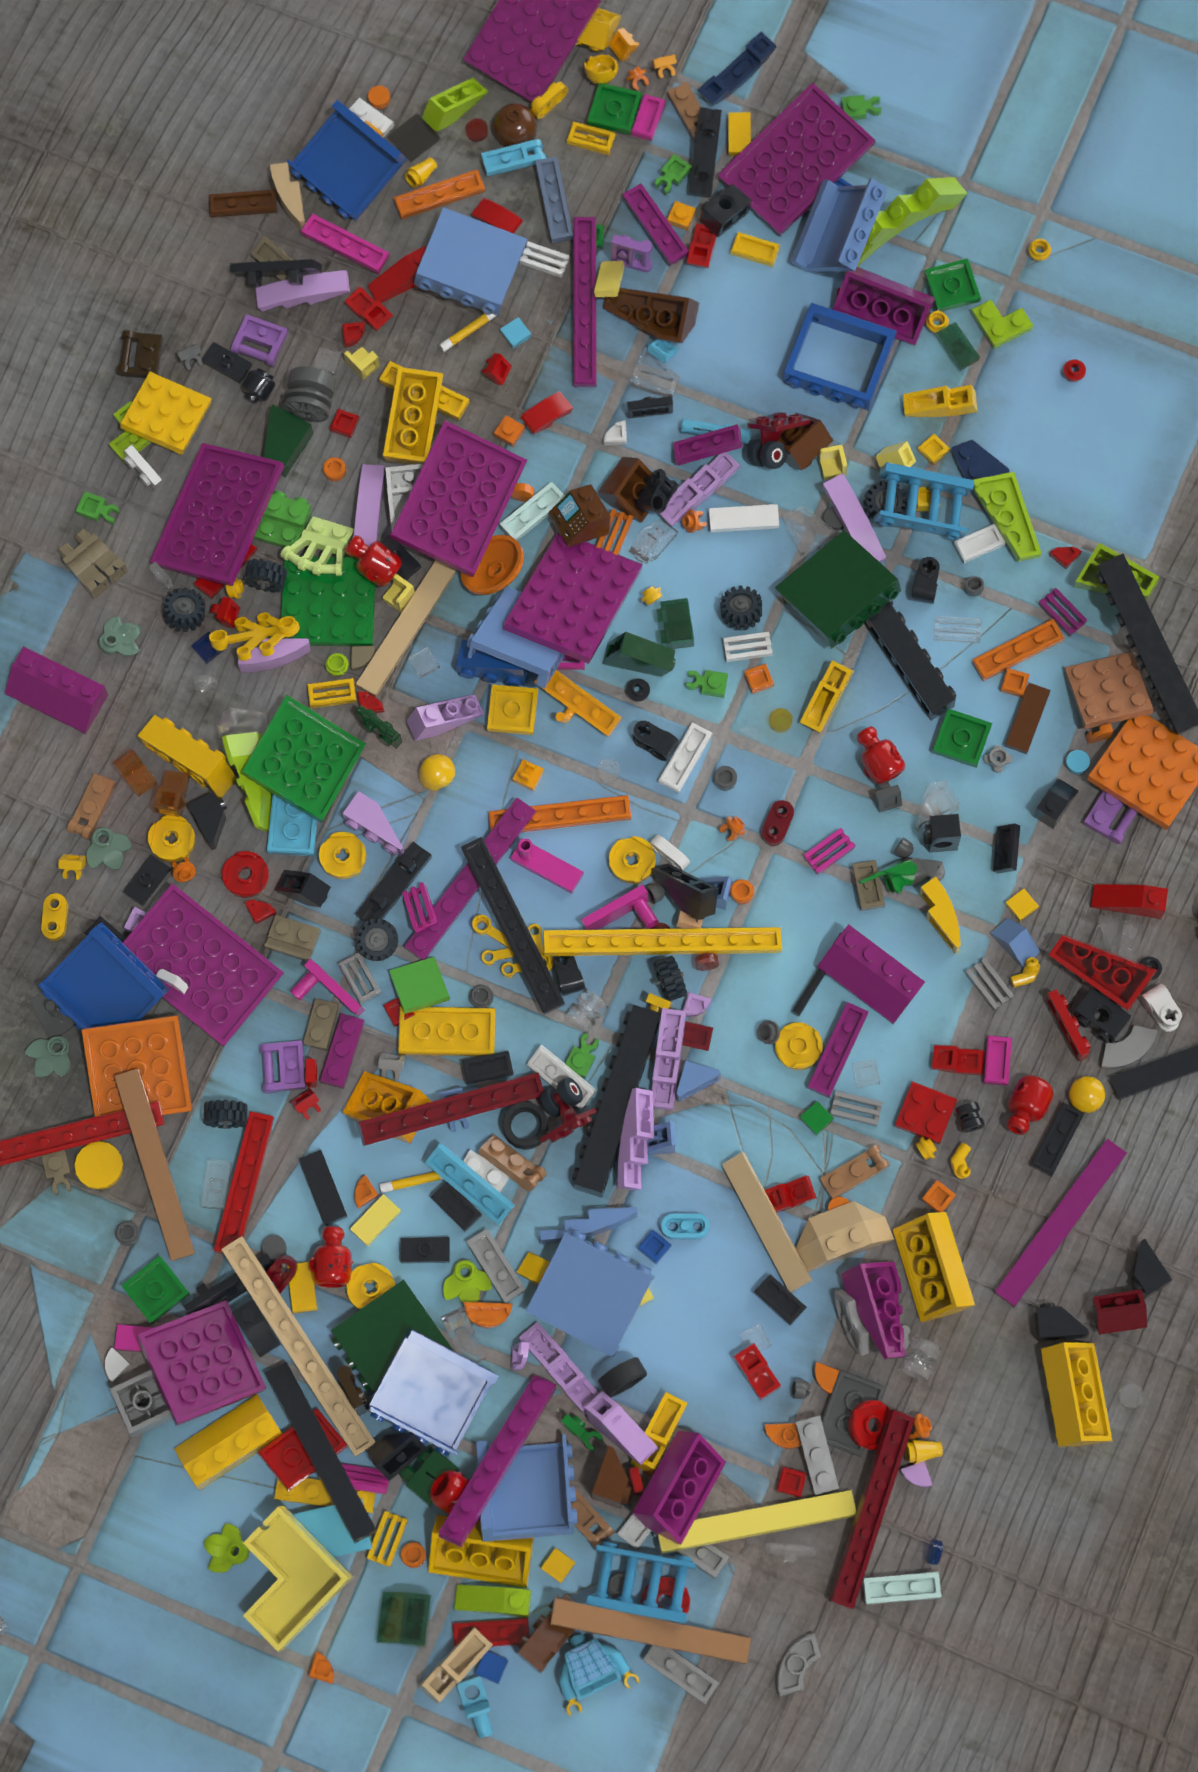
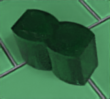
(676, 623)

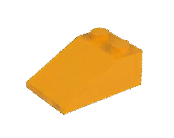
(381, 1096)

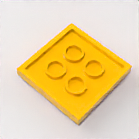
(166, 413)

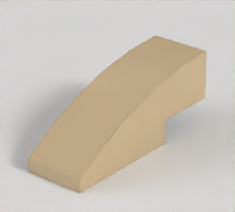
(288, 193)
(455, 1665)

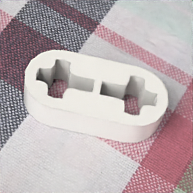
(669, 852)

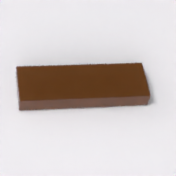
(243, 203)
(1027, 718)

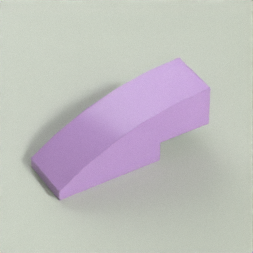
(285, 652)

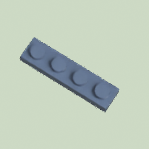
(554, 199)

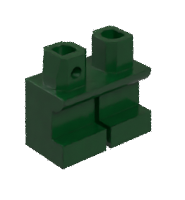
(419, 1481)

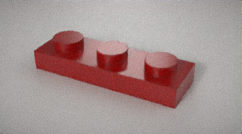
(1068, 1025)

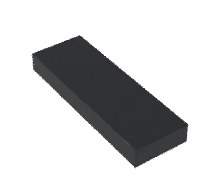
(1057, 1139)
(323, 1187)

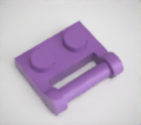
(625, 250)
(261, 333)
(1103, 815)
(291, 1066)

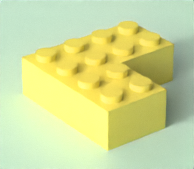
(305, 1575)

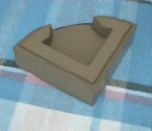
(361, 656)

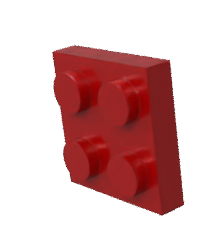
(925, 1112)

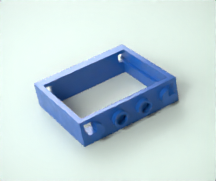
(849, 325)

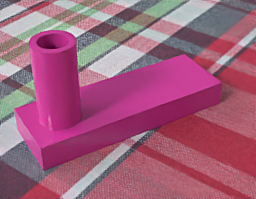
(546, 866)
(633, 900)
(311, 979)

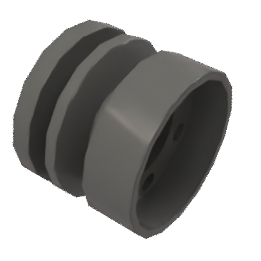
(309, 393)

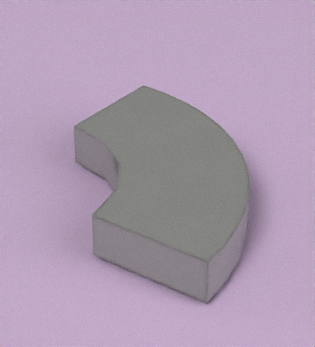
(1129, 1050)
(847, 1312)
(795, 1664)

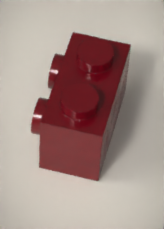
(1122, 1312)

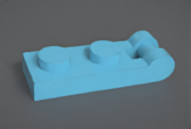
(512, 157)

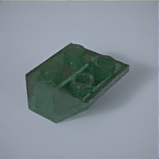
(405, 1619)

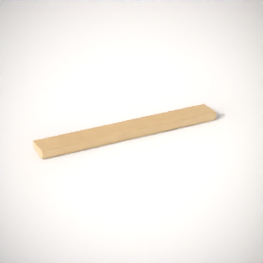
(406, 628)

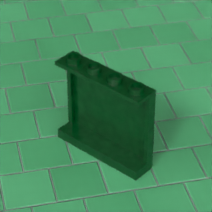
(839, 588)
(378, 1329)

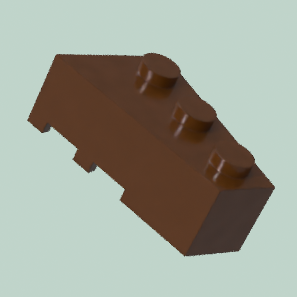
(544, 1641)

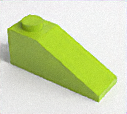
(451, 104)
(493, 1600)

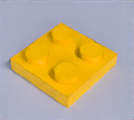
(512, 709)

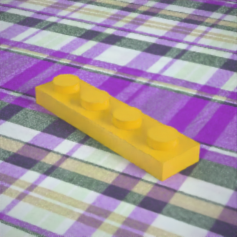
(450, 402)
(313, 1493)

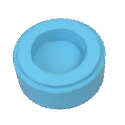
(1077, 762)

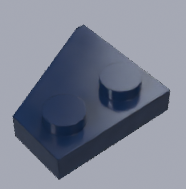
(976, 462)

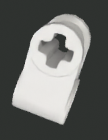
(1159, 1004)

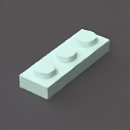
(531, 512)
(902, 1588)

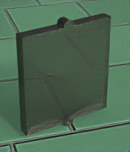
(413, 137)

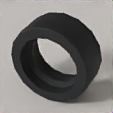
(515, 1110)
(622, 1377)

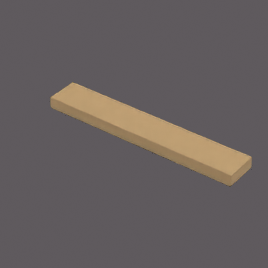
(767, 1222)

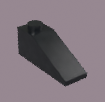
(687, 891)

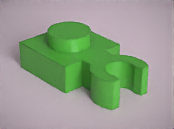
(857, 107)
(673, 172)
(95, 507)
(712, 683)
(580, 1059)

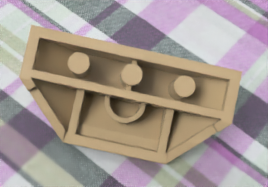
(841, 1235)

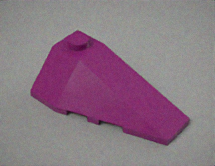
(877, 1304)

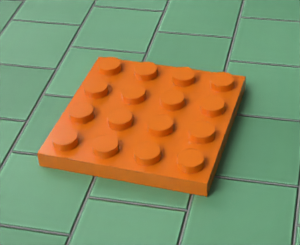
(1149, 769)
(144, 1045)

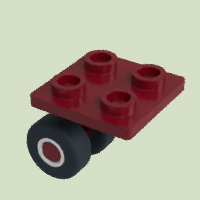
(768, 450)
(561, 1103)

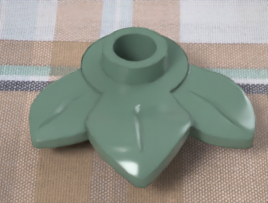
(122, 635)
(109, 852)
(47, 1059)

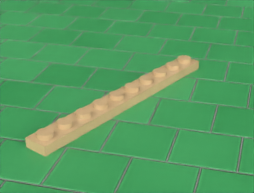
(298, 1346)

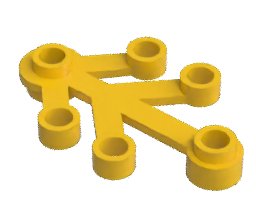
(256, 634)
(506, 953)

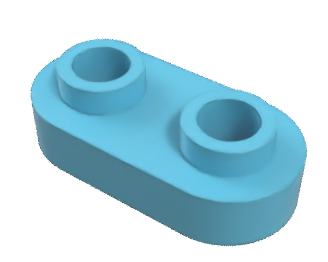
(685, 1226)

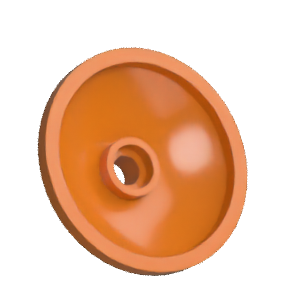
(497, 567)

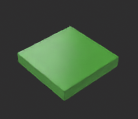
(419, 985)

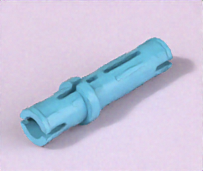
(691, 427)

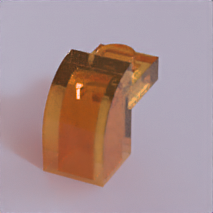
(134, 772)
(171, 795)

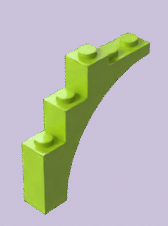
(905, 210)

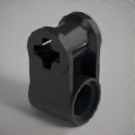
(656, 493)
(926, 583)
(657, 741)
(568, 975)

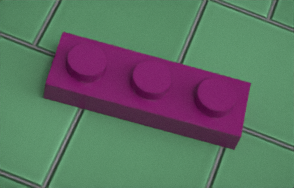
(707, 444)
(342, 1051)

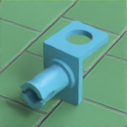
(476, 1707)

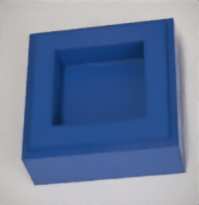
(654, 1247)
(491, 1667)

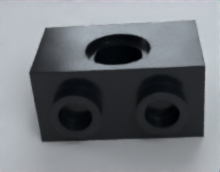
(724, 210)
(942, 833)
(1097, 1003)

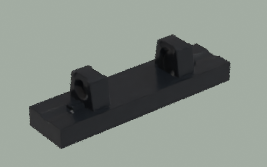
(705, 152)
(293, 268)
(394, 883)
(225, 1290)

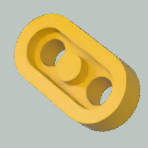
(543, 105)
(54, 916)

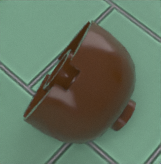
(514, 125)

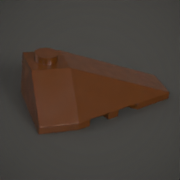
(659, 314)

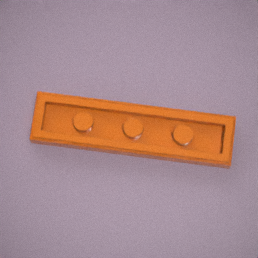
(439, 194)
(1018, 650)

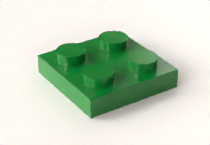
(614, 108)
(952, 285)
(962, 737)
(155, 1290)

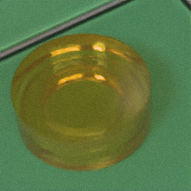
(780, 720)

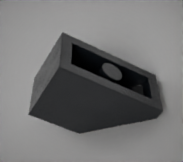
(1055, 803)
(210, 817)
(303, 888)
(1148, 1271)
(1057, 1324)
(256, 1328)
(395, 1453)

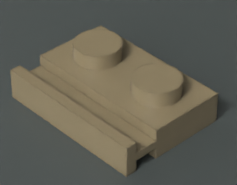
(292, 938)

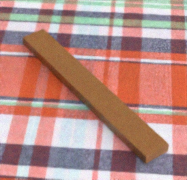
(155, 1164)
(650, 1631)

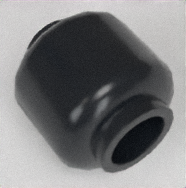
(258, 385)

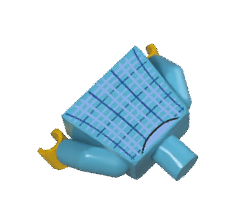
(590, 1669)

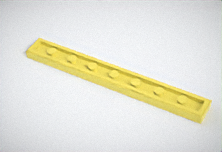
(764, 1520)

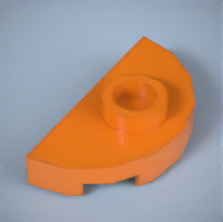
(487, 1314)
(783, 1435)

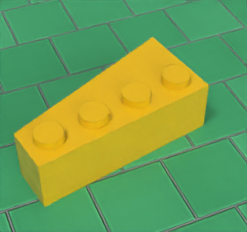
(188, 755)

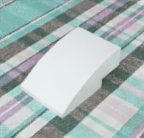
(399, 486)

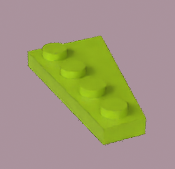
(1008, 511)

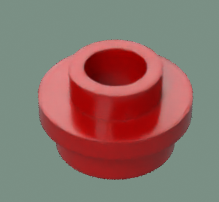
(1074, 376)

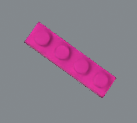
(345, 243)

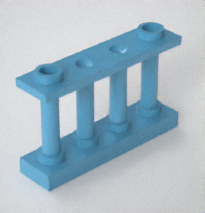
(937, 483)
(649, 1607)

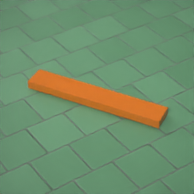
(573, 813)

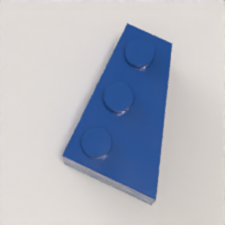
(489, 668)

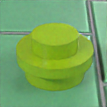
(337, 664)

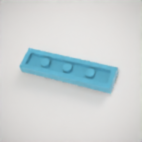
(469, 1184)

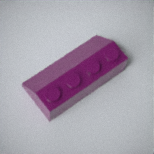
(884, 303)
(55, 690)
(870, 974)
(679, 1486)

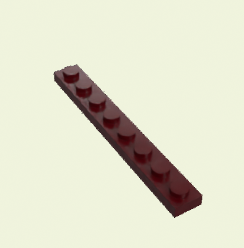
(450, 1109)
(871, 1509)

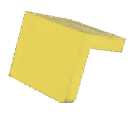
(362, 362)
(896, 454)
(832, 462)
(399, 593)

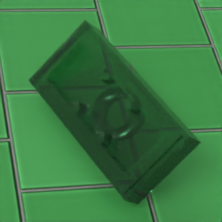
(958, 346)

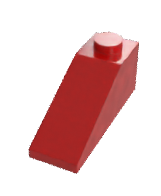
(398, 277)
(1130, 899)

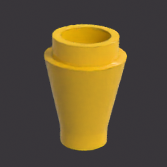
(420, 172)
(920, 1451)

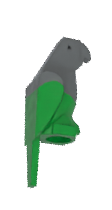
(907, 873)

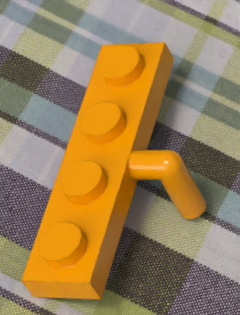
(582, 703)

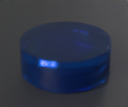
(934, 1552)

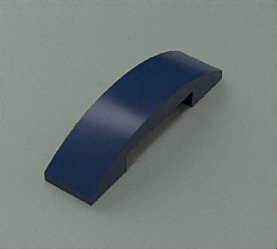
(739, 71)

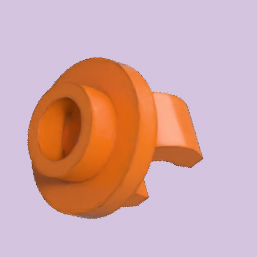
(635, 75)
(691, 521)
(736, 826)
(183, 871)
(922, 1426)

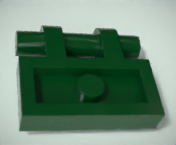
(384, 730)

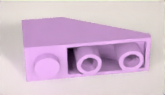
(443, 716)
(369, 818)
(619, 1428)

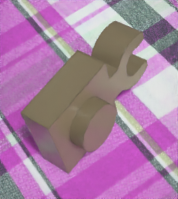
(57, 1167)

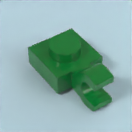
(576, 1427)

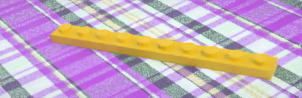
(661, 941)

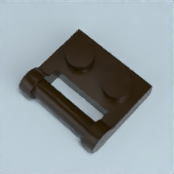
(147, 354)
(355, 1395)

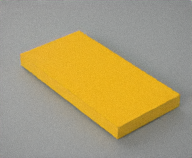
(448, 1032)

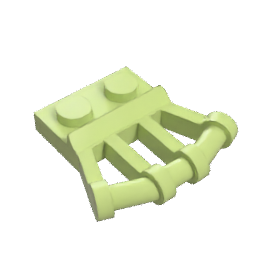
(323, 536)

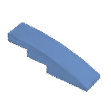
(599, 1221)

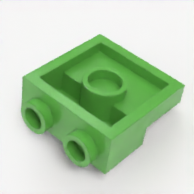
(283, 520)

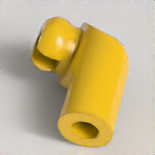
(1028, 975)
(958, 1161)

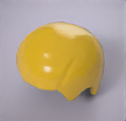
(601, 69)
(436, 772)
(1087, 1094)

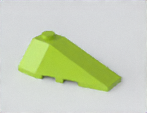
(238, 750)

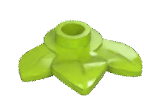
(467, 1287)
(222, 1549)

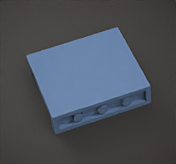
(838, 226)
(470, 261)
(510, 647)
(590, 1292)
(532, 1495)

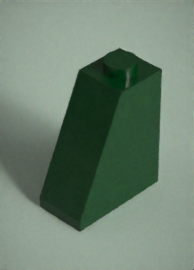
(286, 437)
(639, 655)

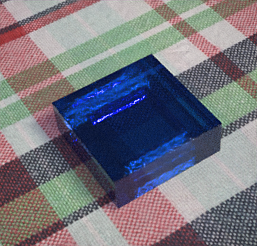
(204, 649)

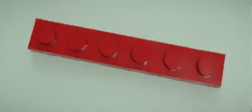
(244, 1179)

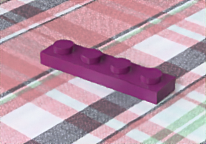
(655, 224)
(838, 1050)

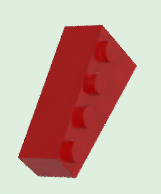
(1106, 971)

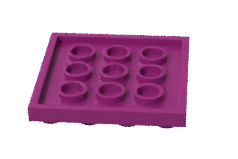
(201, 1362)

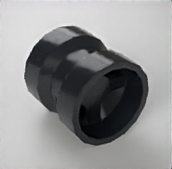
(970, 1117)

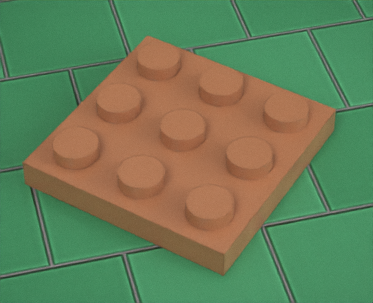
(1108, 690)

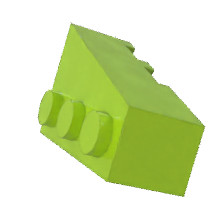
(1088, 581)

